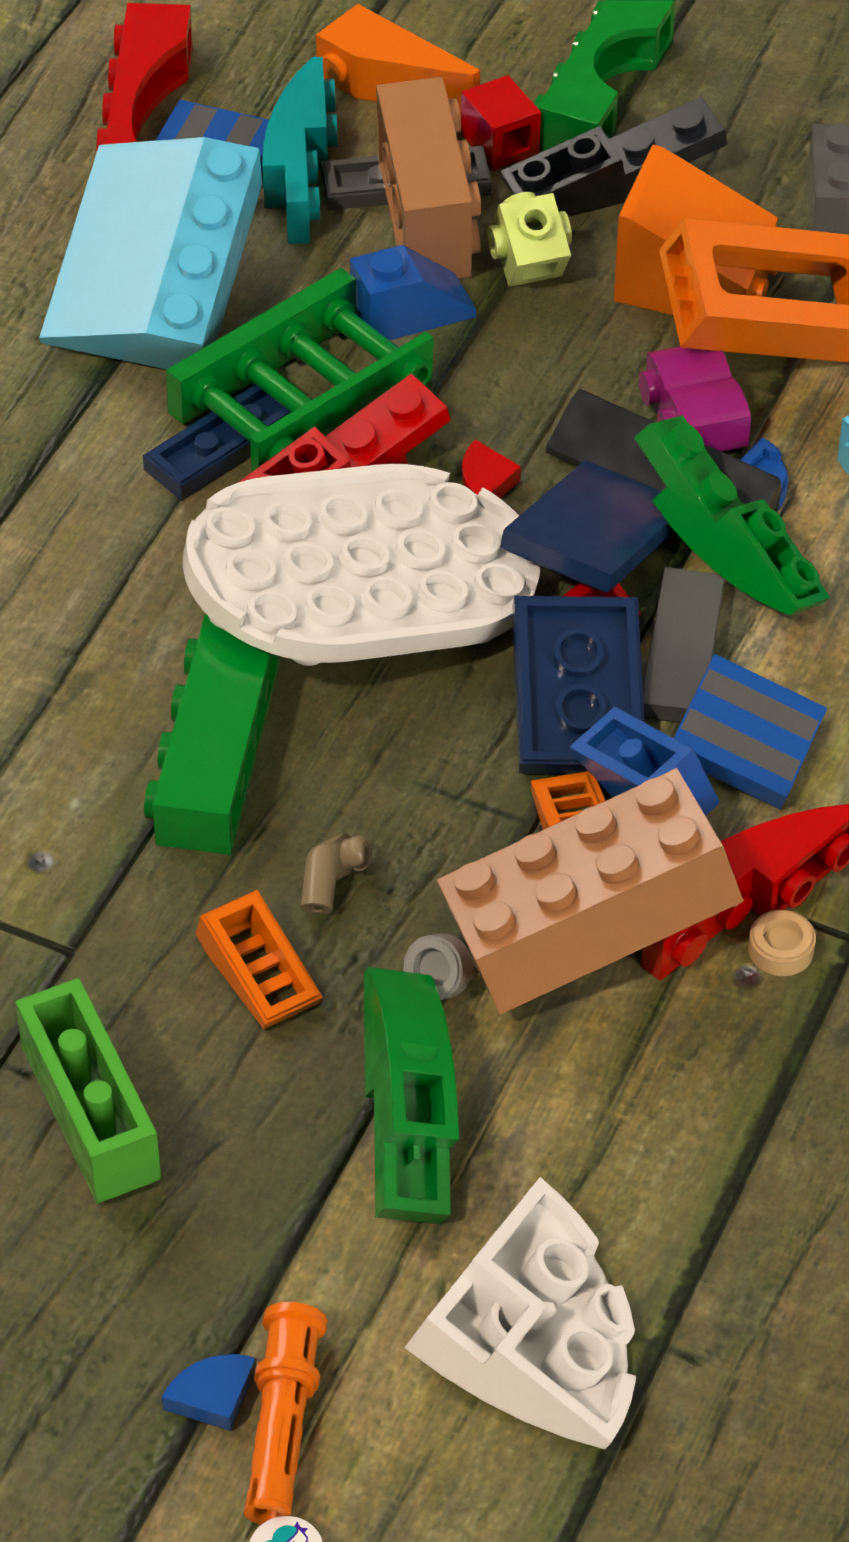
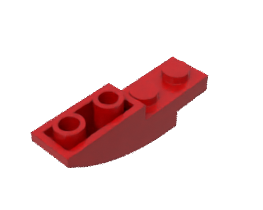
(371, 437)
(773, 868)

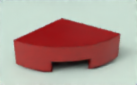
(488, 470)

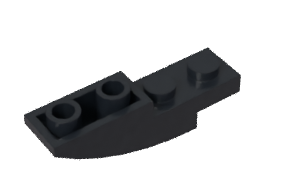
(601, 171)

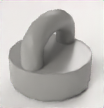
(444, 959)

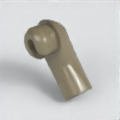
(329, 863)

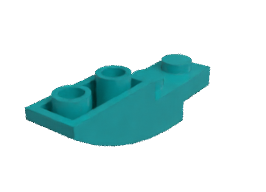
(297, 144)

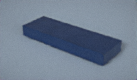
(208, 447)

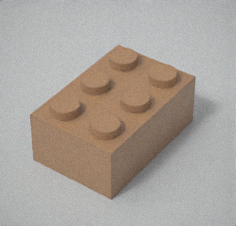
(427, 172)

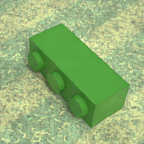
(88, 1090)

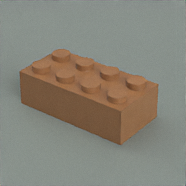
(590, 890)

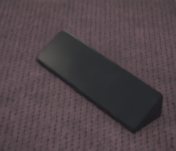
(605, 436)

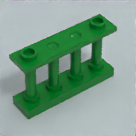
(286, 333)

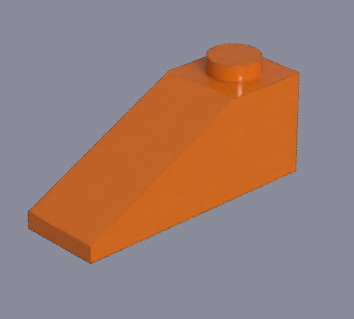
(372, 51)

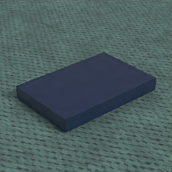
(590, 527)
(570, 670)

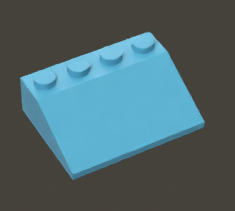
(154, 250)

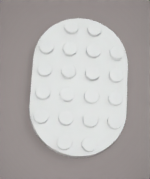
(356, 563)

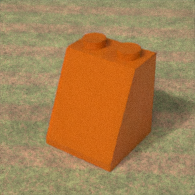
(657, 203)

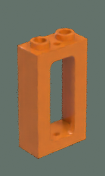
(749, 324)

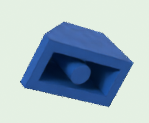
(407, 292)
(627, 752)

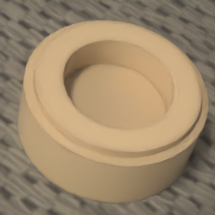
(781, 943)

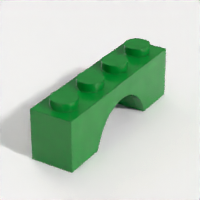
(618, 40)

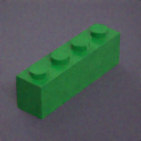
(212, 742)

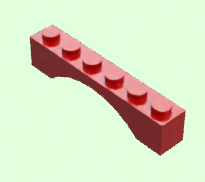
(151, 63)

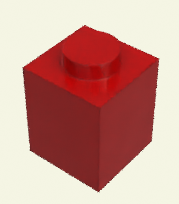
(501, 121)

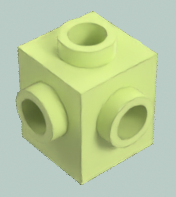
(530, 238)

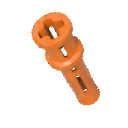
(286, 1382)

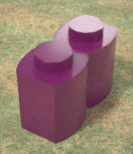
(701, 390)

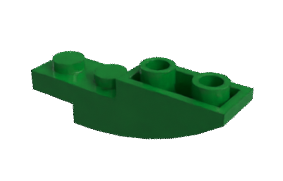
(734, 539)
(413, 1095)

